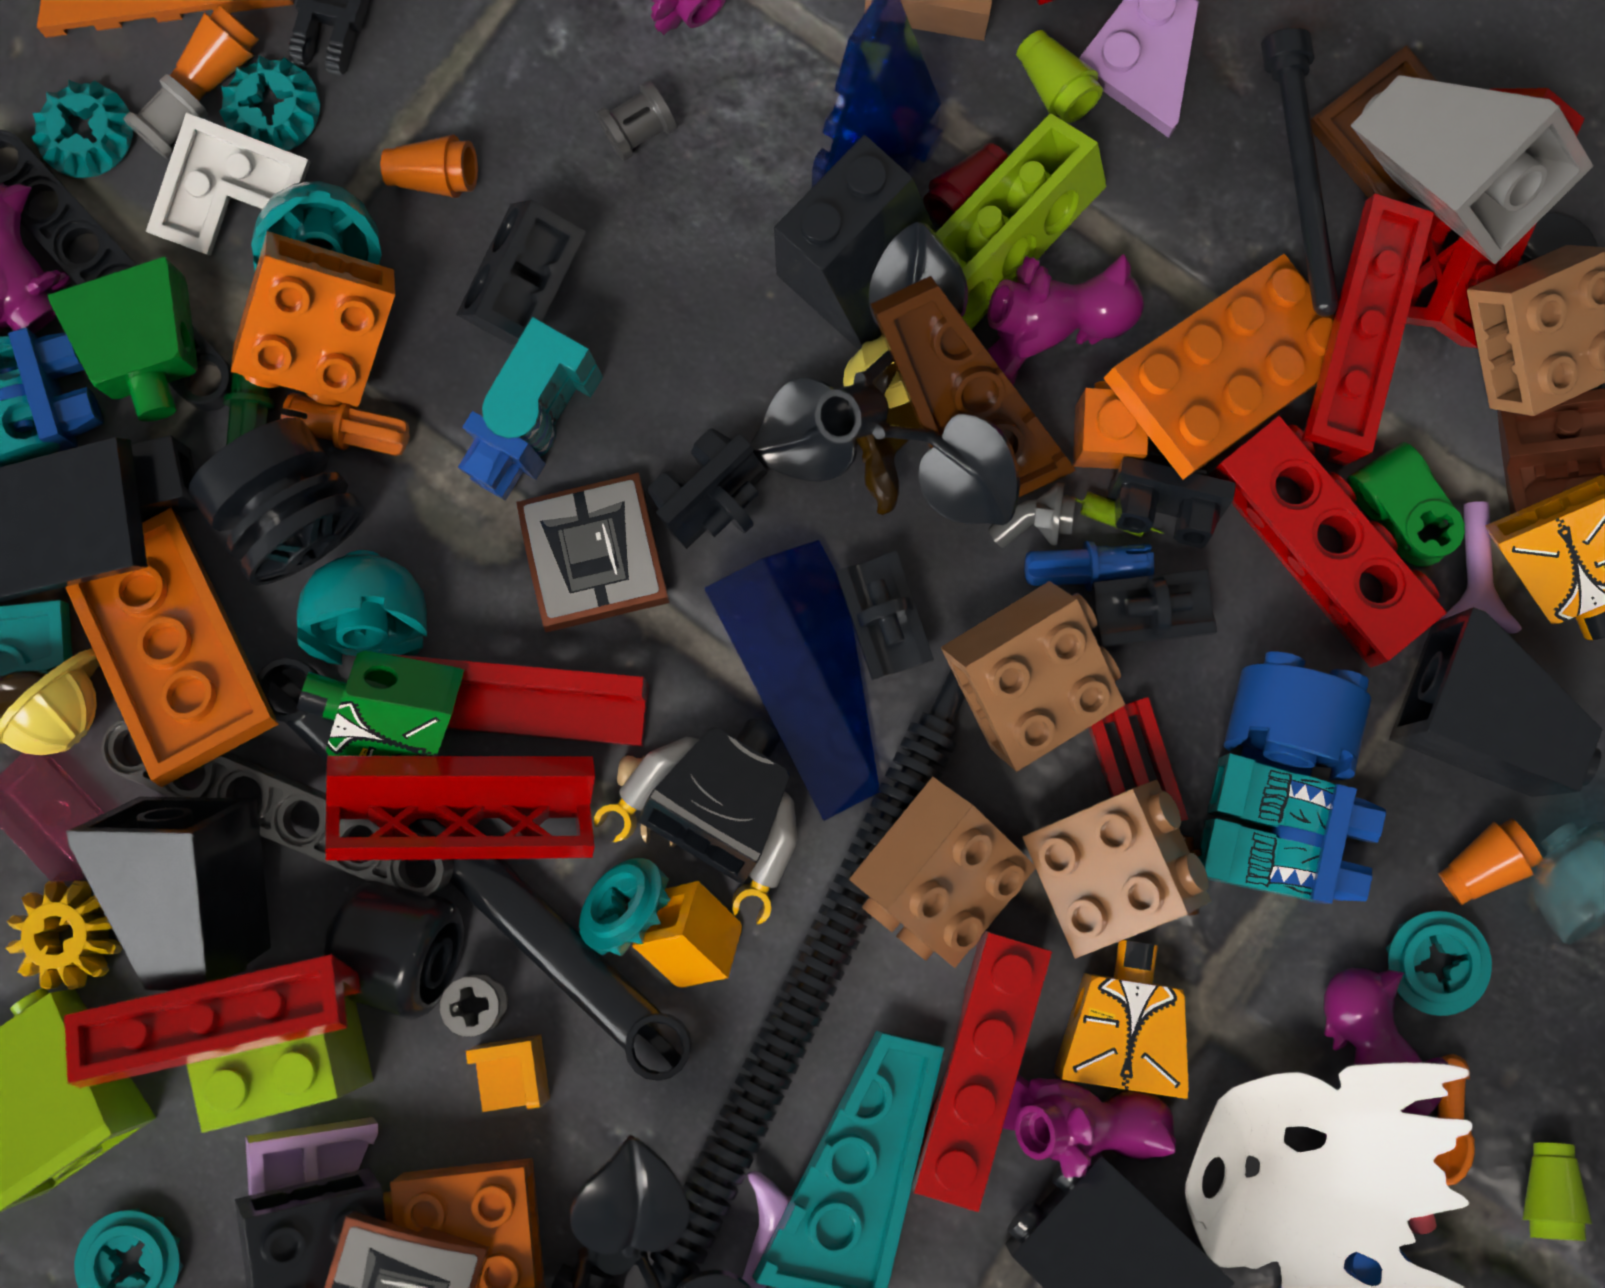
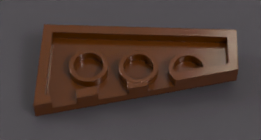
(953, 374)

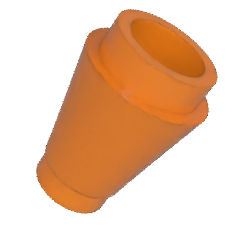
(213, 52)
(432, 166)
(1492, 861)

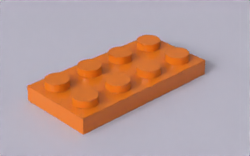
(1226, 366)
(172, 656)

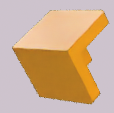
(694, 937)
(511, 1073)

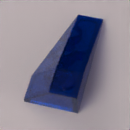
(883, 93)
(805, 666)

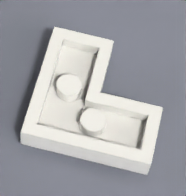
(207, 171)

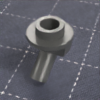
(1049, 513)

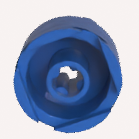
(1299, 716)

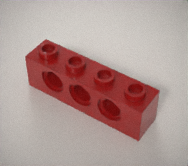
(1329, 578)

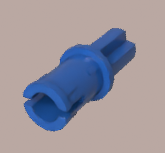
(1089, 564)

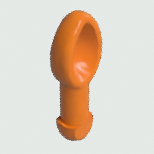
(1460, 1159)

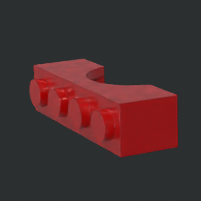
(981, 1071)

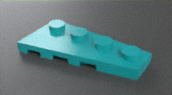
(858, 1183)

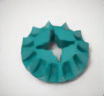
(291, 119)
(78, 155)
(604, 918)
(1463, 980)
(96, 1256)

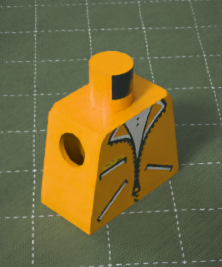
(1561, 554)
(1127, 1029)

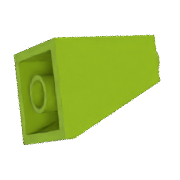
(280, 1076)
(45, 1123)

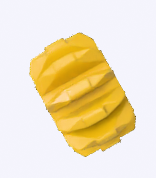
(40, 935)

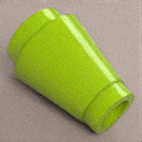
(1060, 77)
(1556, 1194)

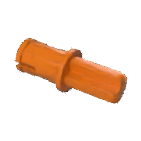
(351, 426)

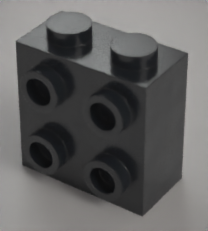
(295, 1229)

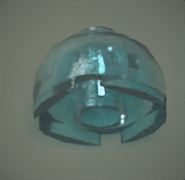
(1572, 881)

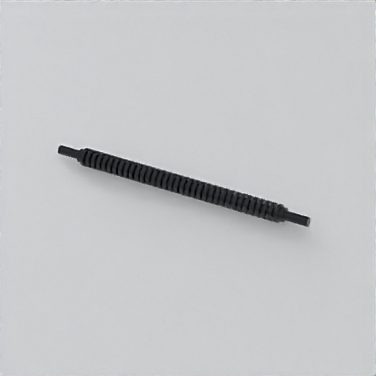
(676, 1263)

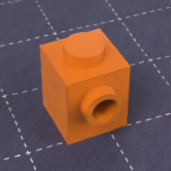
(1105, 430)

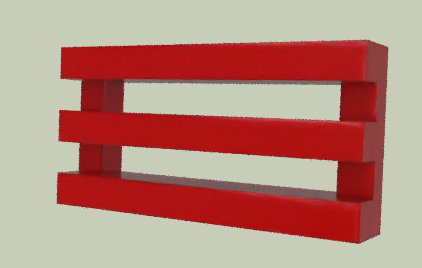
(1154, 743)

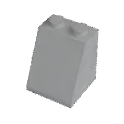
(1474, 156)

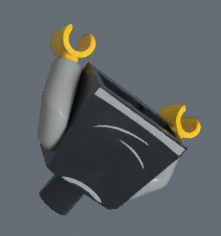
(719, 804)

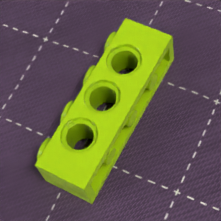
(1022, 208)

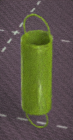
(1102, 510)

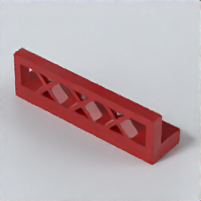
(1463, 265)
(1368, 328)
(548, 703)
(459, 795)
(208, 1020)

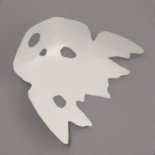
(1330, 1200)

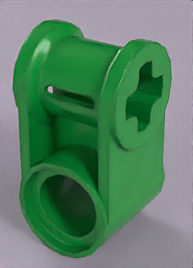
(1405, 499)

